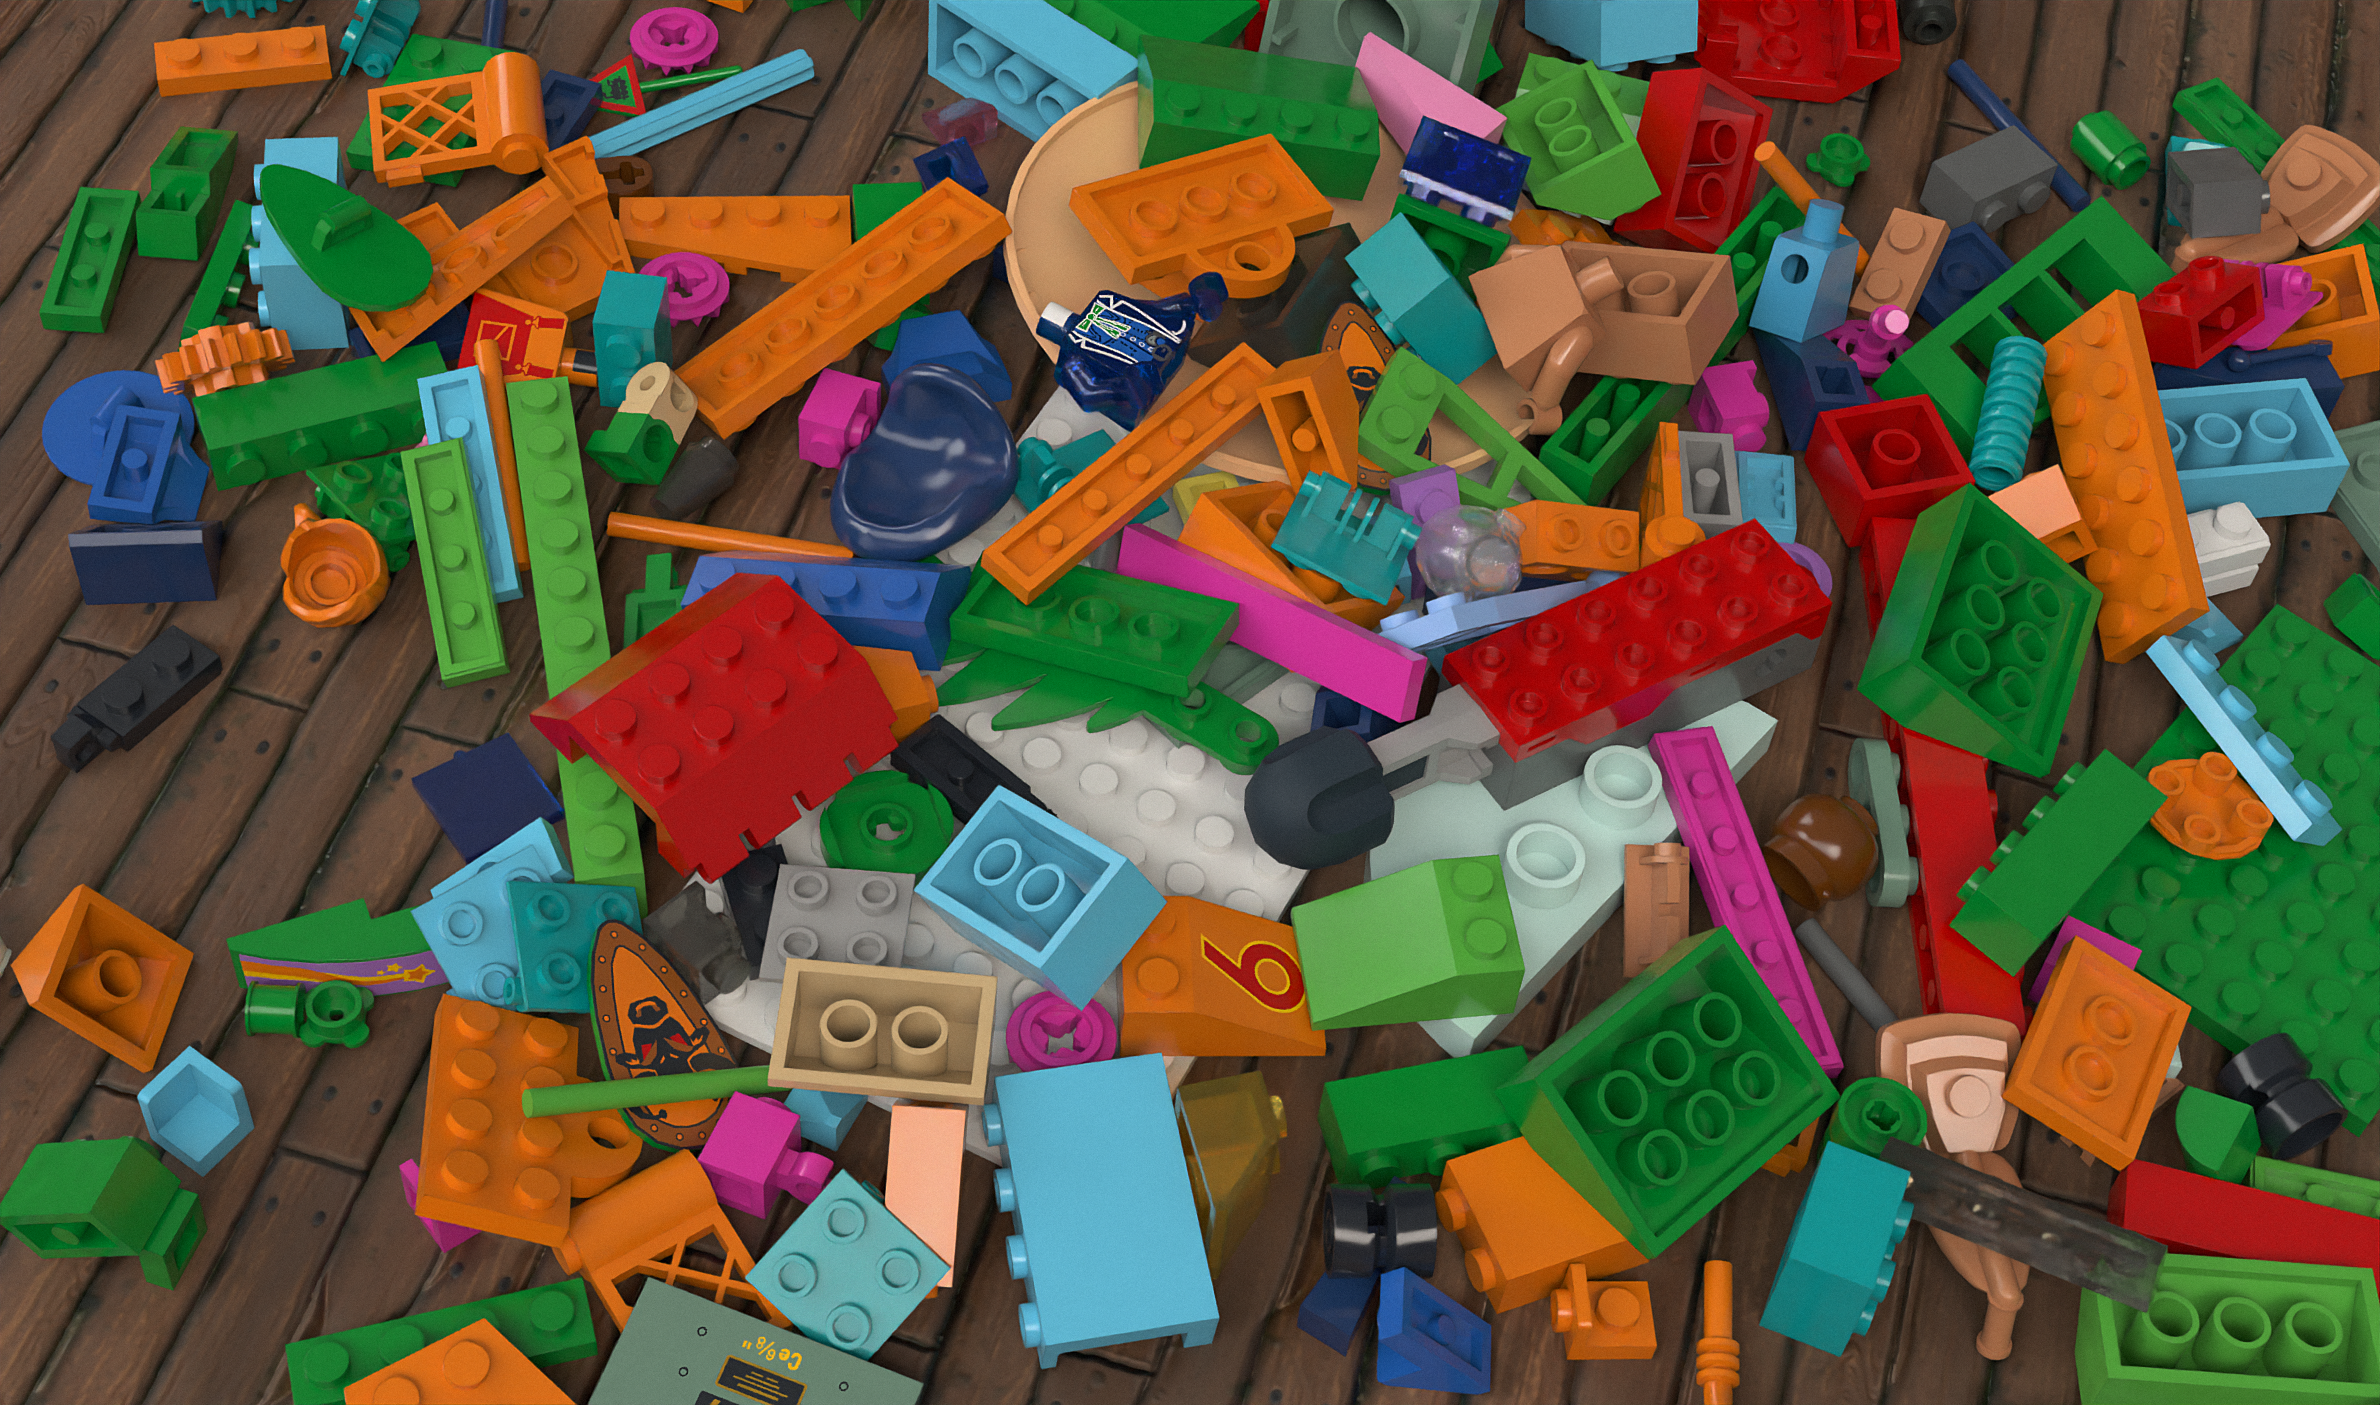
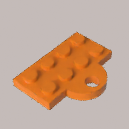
(1206, 216)
(482, 1154)

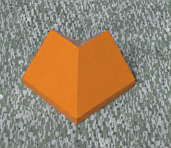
(104, 976)

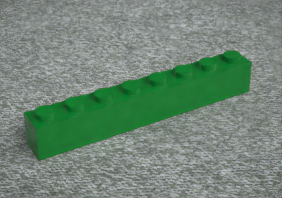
(1625, 413)

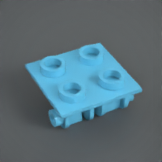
(474, 931)

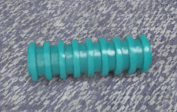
(2007, 412)

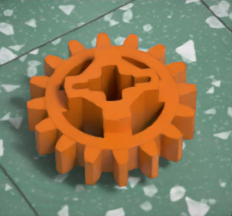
(224, 359)

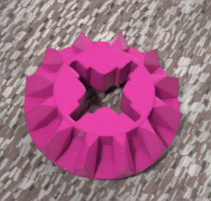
(673, 26)
(698, 276)
(1050, 1015)

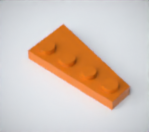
(741, 231)
(469, 261)

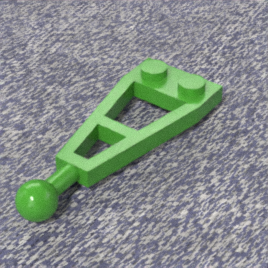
(1401, 413)

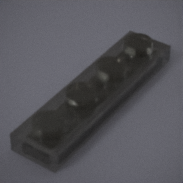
(2029, 1227)

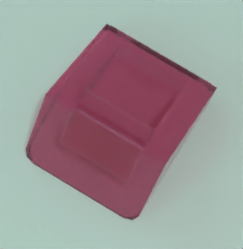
(963, 118)

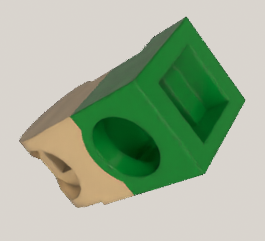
(645, 427)

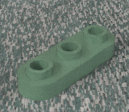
(1874, 783)

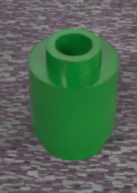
(2110, 149)

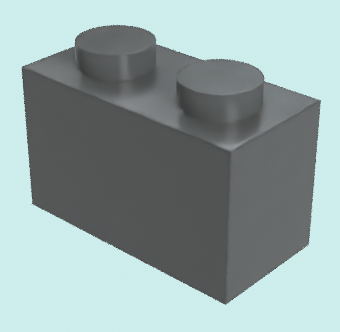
(1989, 181)
(2215, 192)

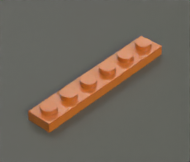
(1128, 476)

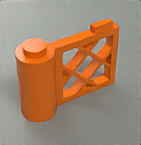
(506, 124)
(1660, 503)
(648, 1220)

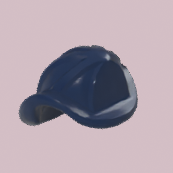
(926, 470)

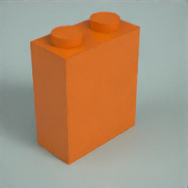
(1524, 1225)

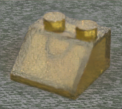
(1230, 1155)

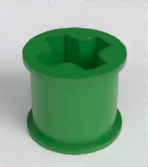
(275, 1009)

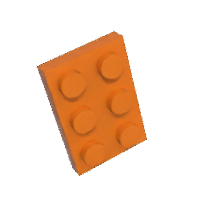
(2097, 1053)

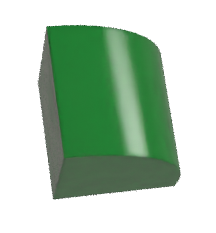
(2216, 1135)

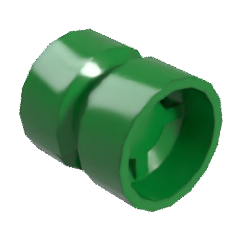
(1872, 1113)

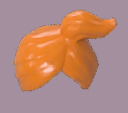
(332, 570)

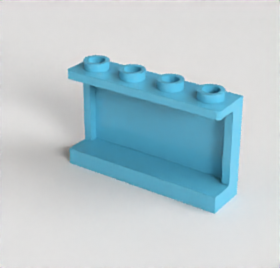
(1099, 1207)

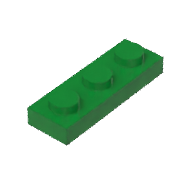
(91, 260)
(222, 281)

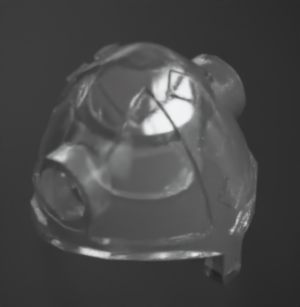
(1471, 552)

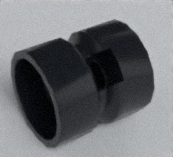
(2288, 1105)
(1404, 1235)

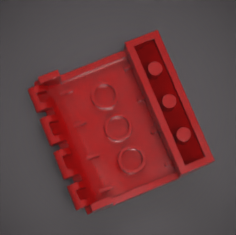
(1798, 45)
(727, 720)

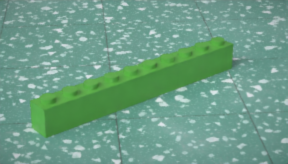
(571, 621)

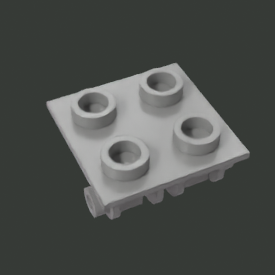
(837, 918)

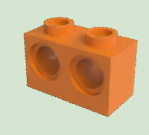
(1576, 539)

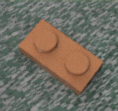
(1900, 263)

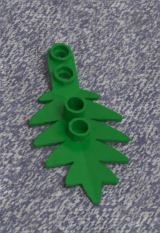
(1069, 693)

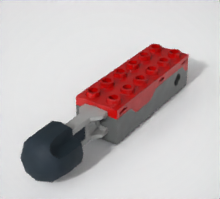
(1552, 692)

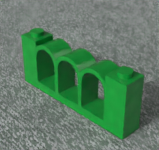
(2092, 251)

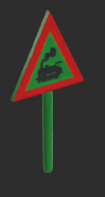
(624, 93)

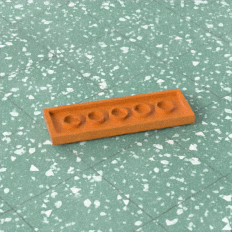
(841, 305)
(2123, 477)

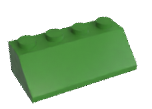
(2235, 1337)

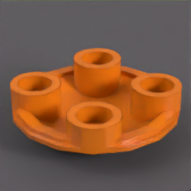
(2209, 807)

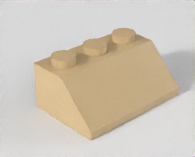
(884, 1031)

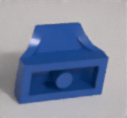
(948, 341)
(147, 470)

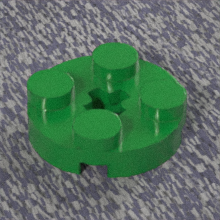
(889, 799)

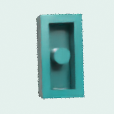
(630, 331)

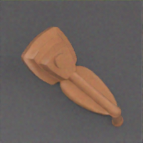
(2317, 198)
(1959, 1074)

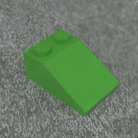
(1411, 947)

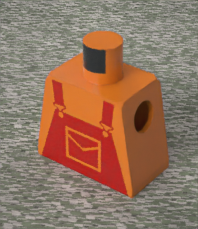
(531, 340)

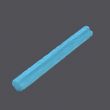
(704, 106)

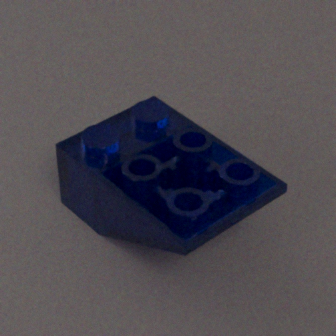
(1464, 173)

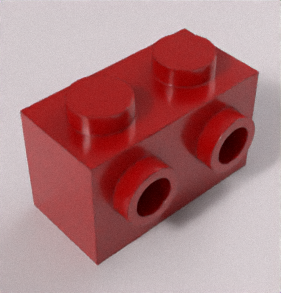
(2201, 311)

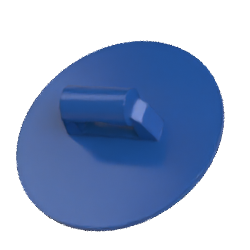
(83, 414)

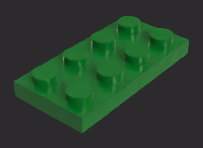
(1103, 627)

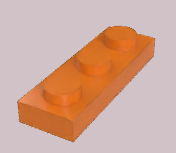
(242, 60)

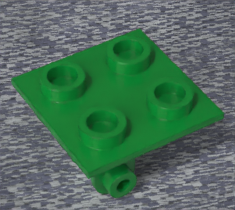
(374, 496)

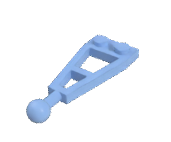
(1456, 620)

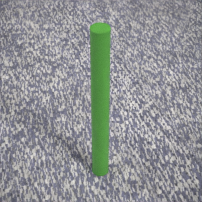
(646, 1091)

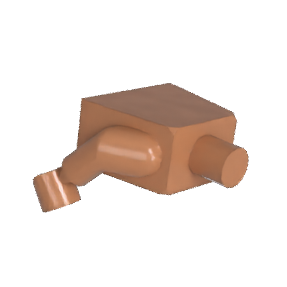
(1543, 321)

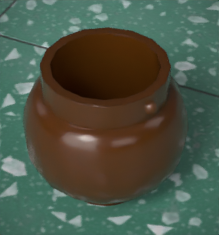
(1822, 849)

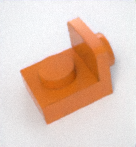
(1603, 1317)

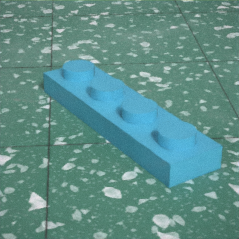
(457, 407)
(2256, 754)

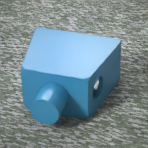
(1808, 277)

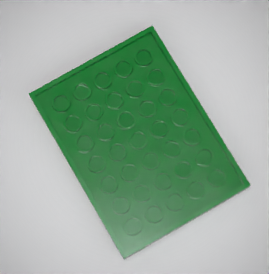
(2294, 925)

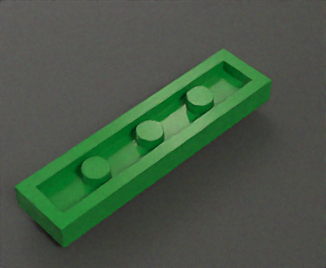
(542, 1322)

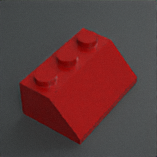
(1702, 155)

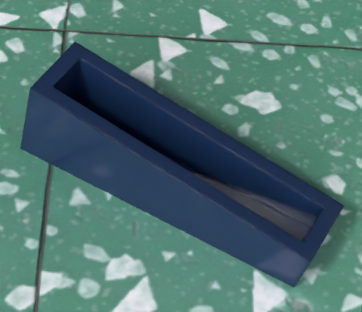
(1338, 1306)

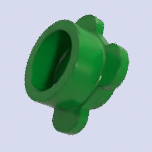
(1838, 159)
(334, 999)

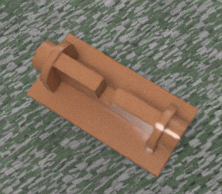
(1654, 902)

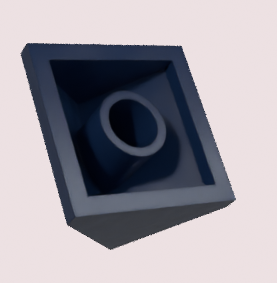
(148, 561)

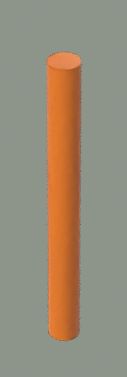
(1798, 189)
(489, 362)
(712, 538)

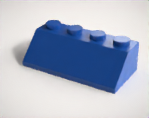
(862, 599)

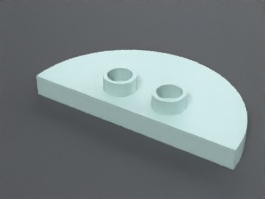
(1554, 850)

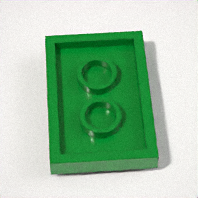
(425, 60)

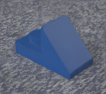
(1429, 1338)

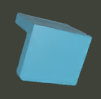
(196, 1111)

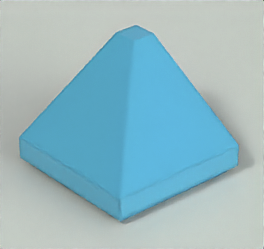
(2212, 630)
(825, 1114)

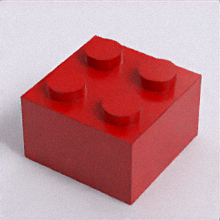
(1883, 462)

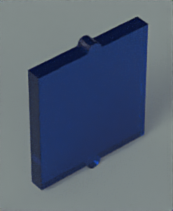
(486, 796)

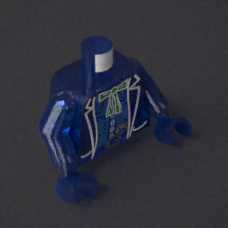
(1127, 348)

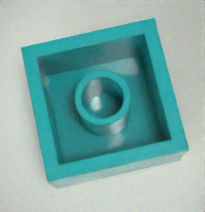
(1420, 301)
(1839, 1250)

